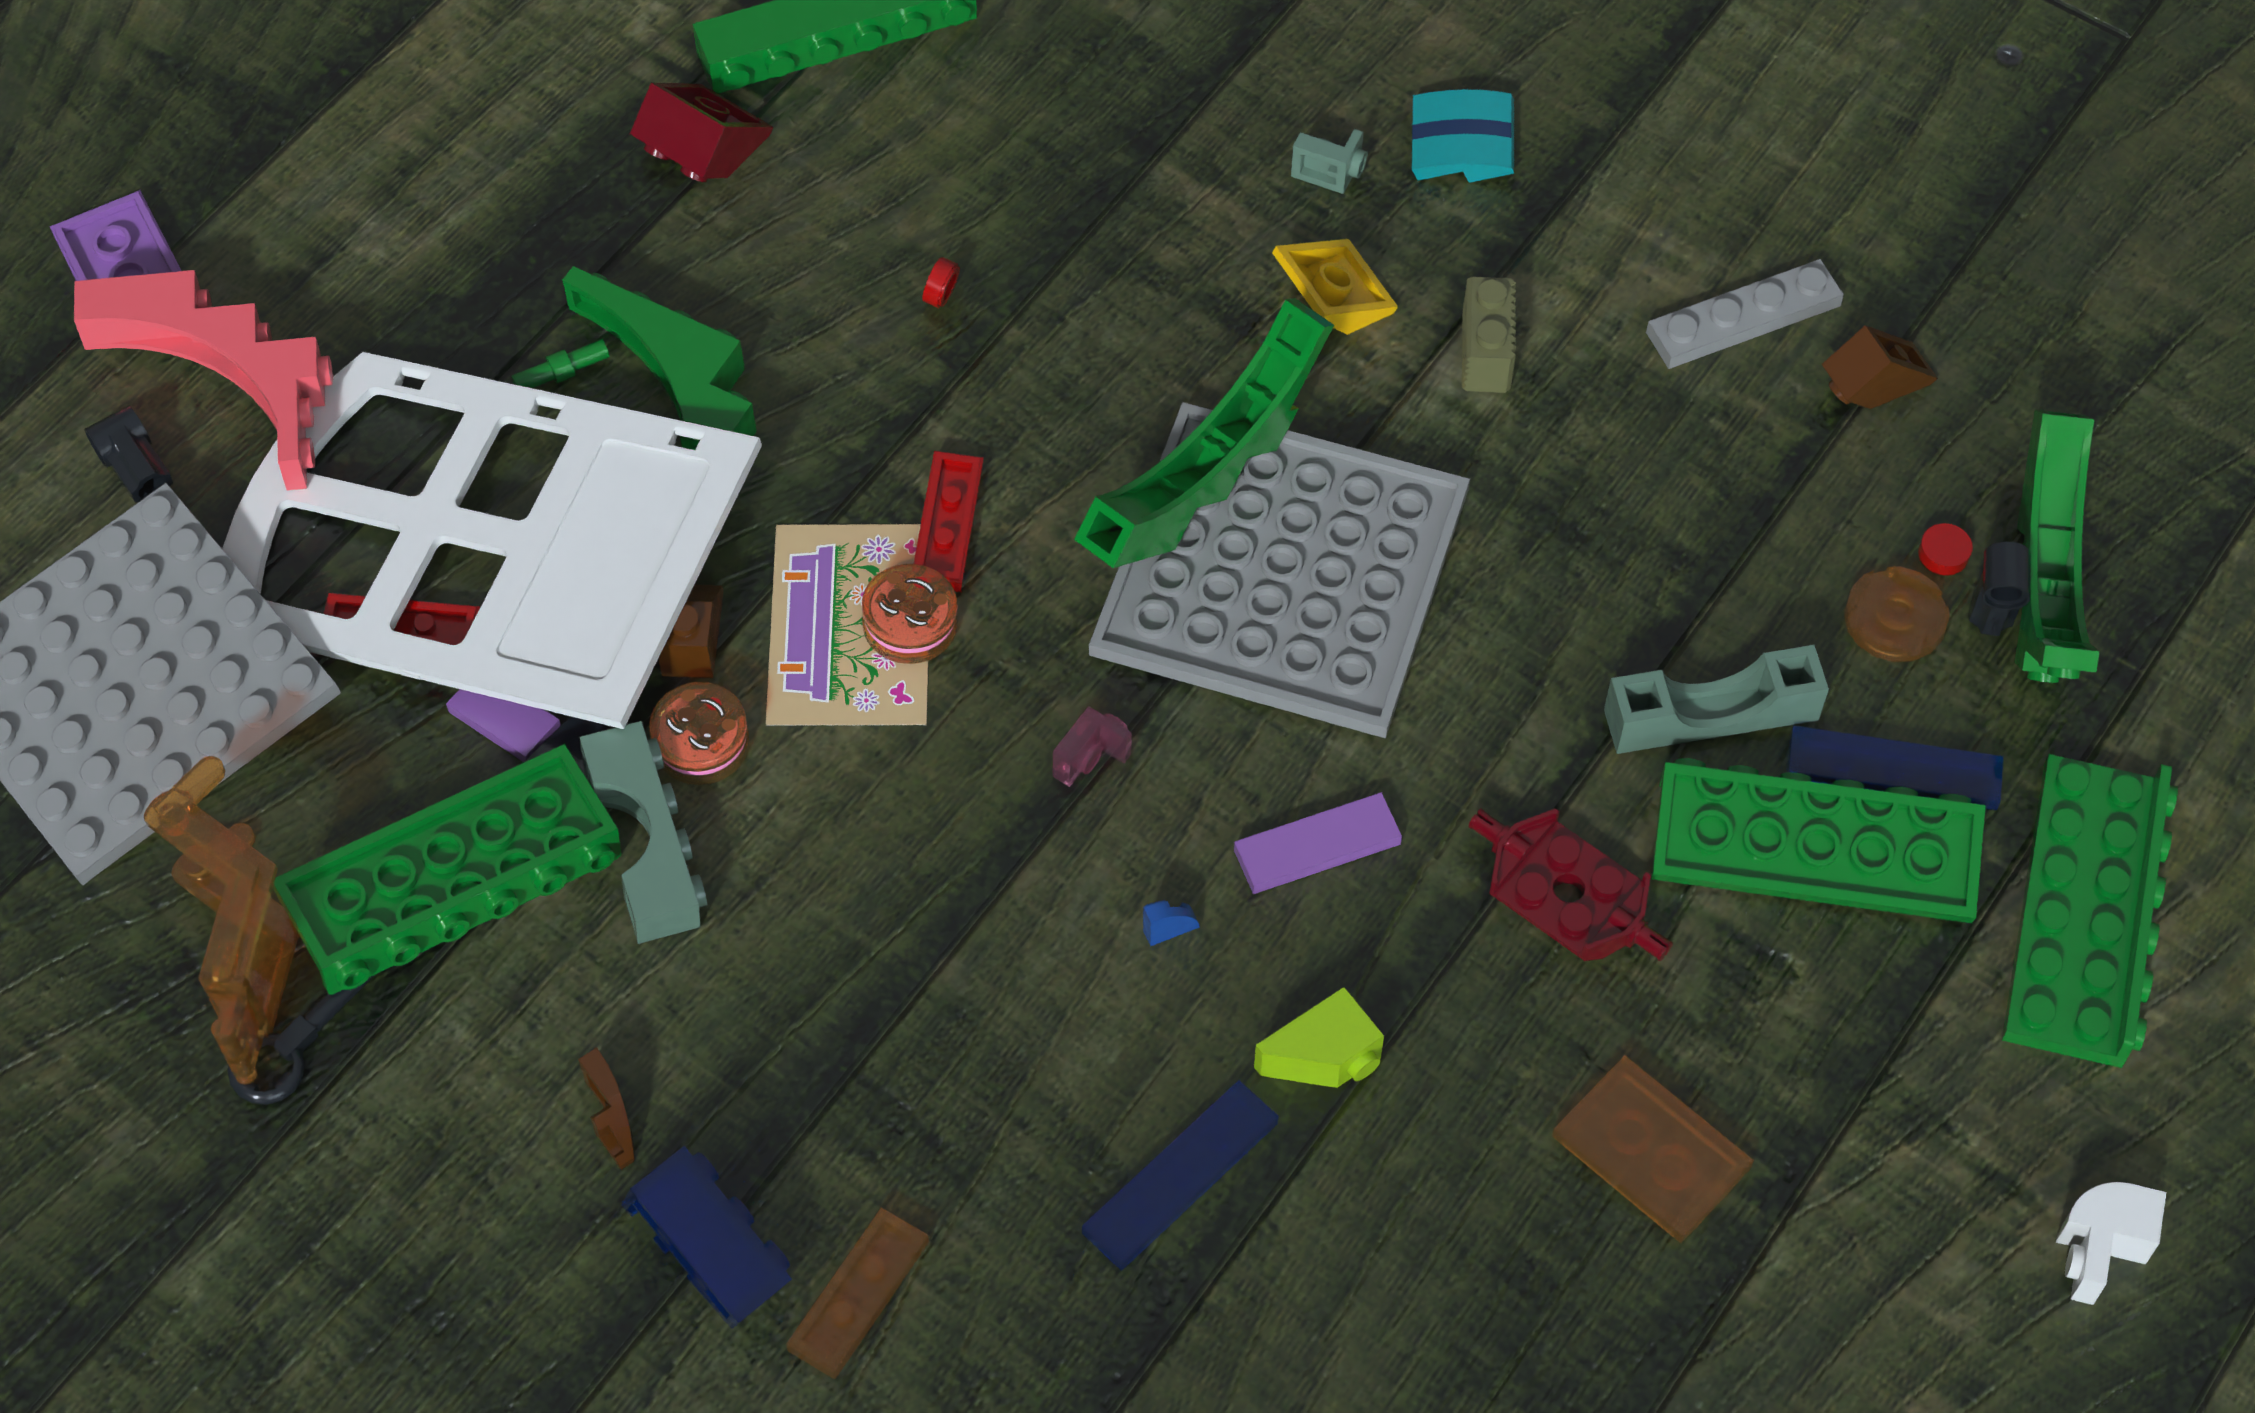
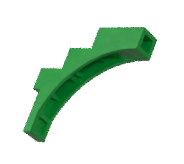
(1249, 421)
(2051, 514)

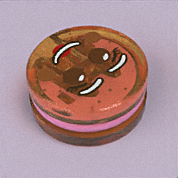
(909, 613)
(700, 732)

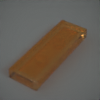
(857, 1293)

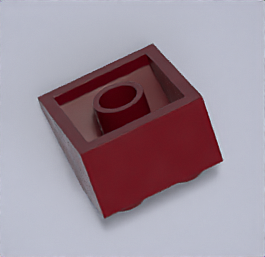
(697, 129)

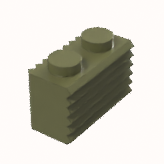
(1488, 334)

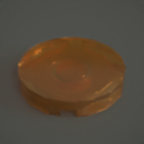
(1896, 614)

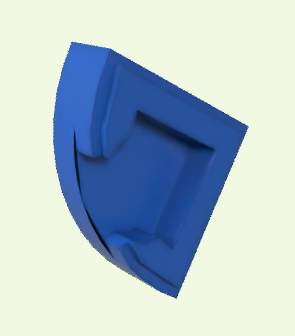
(1167, 922)

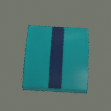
(1463, 134)

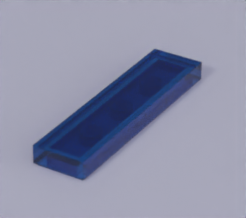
(1894, 763)
(1180, 1175)

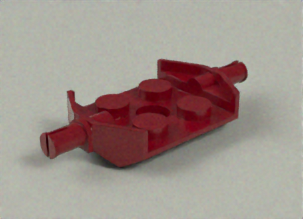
(1544, 854)

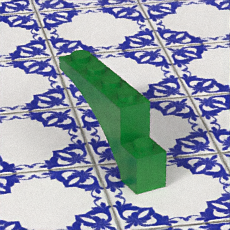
(684, 355)

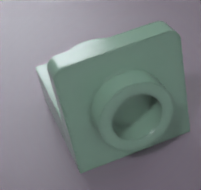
(1328, 163)

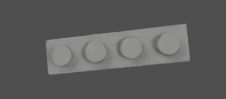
(1744, 313)

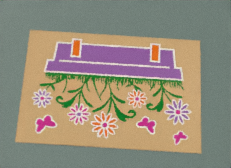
(818, 648)

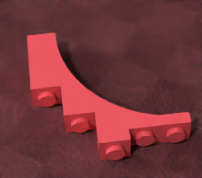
(178, 319)

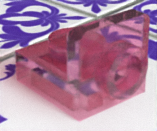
(1085, 742)

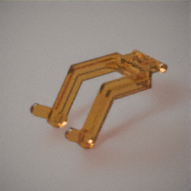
(251, 933)

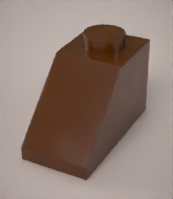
(1876, 369)
(694, 637)

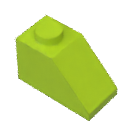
(1323, 1045)

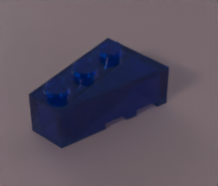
(709, 1235)

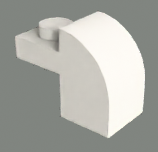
(2108, 1222)

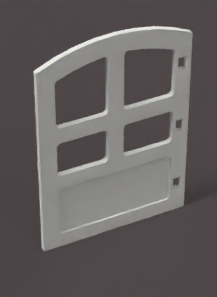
(584, 576)

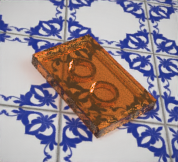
(1652, 1148)

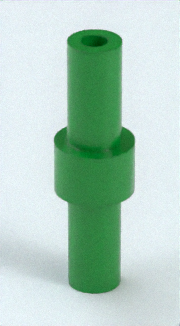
(561, 365)

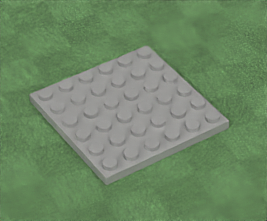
(1294, 584)
(134, 671)

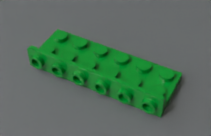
(1819, 840)
(448, 869)
(2090, 911)

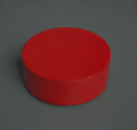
(941, 282)
(1945, 549)

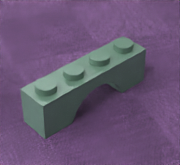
(1770, 693)
(658, 887)

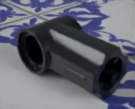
(126, 447)
(2002, 587)

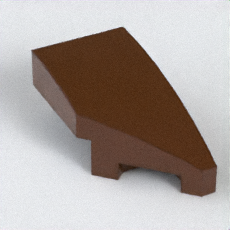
(611, 1122)

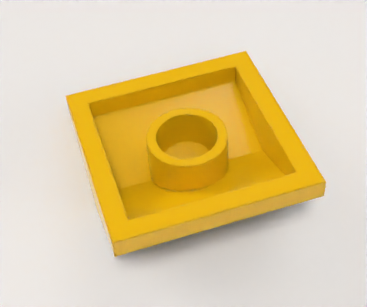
(1336, 283)

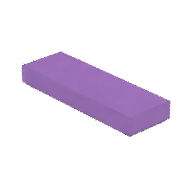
(1317, 843)

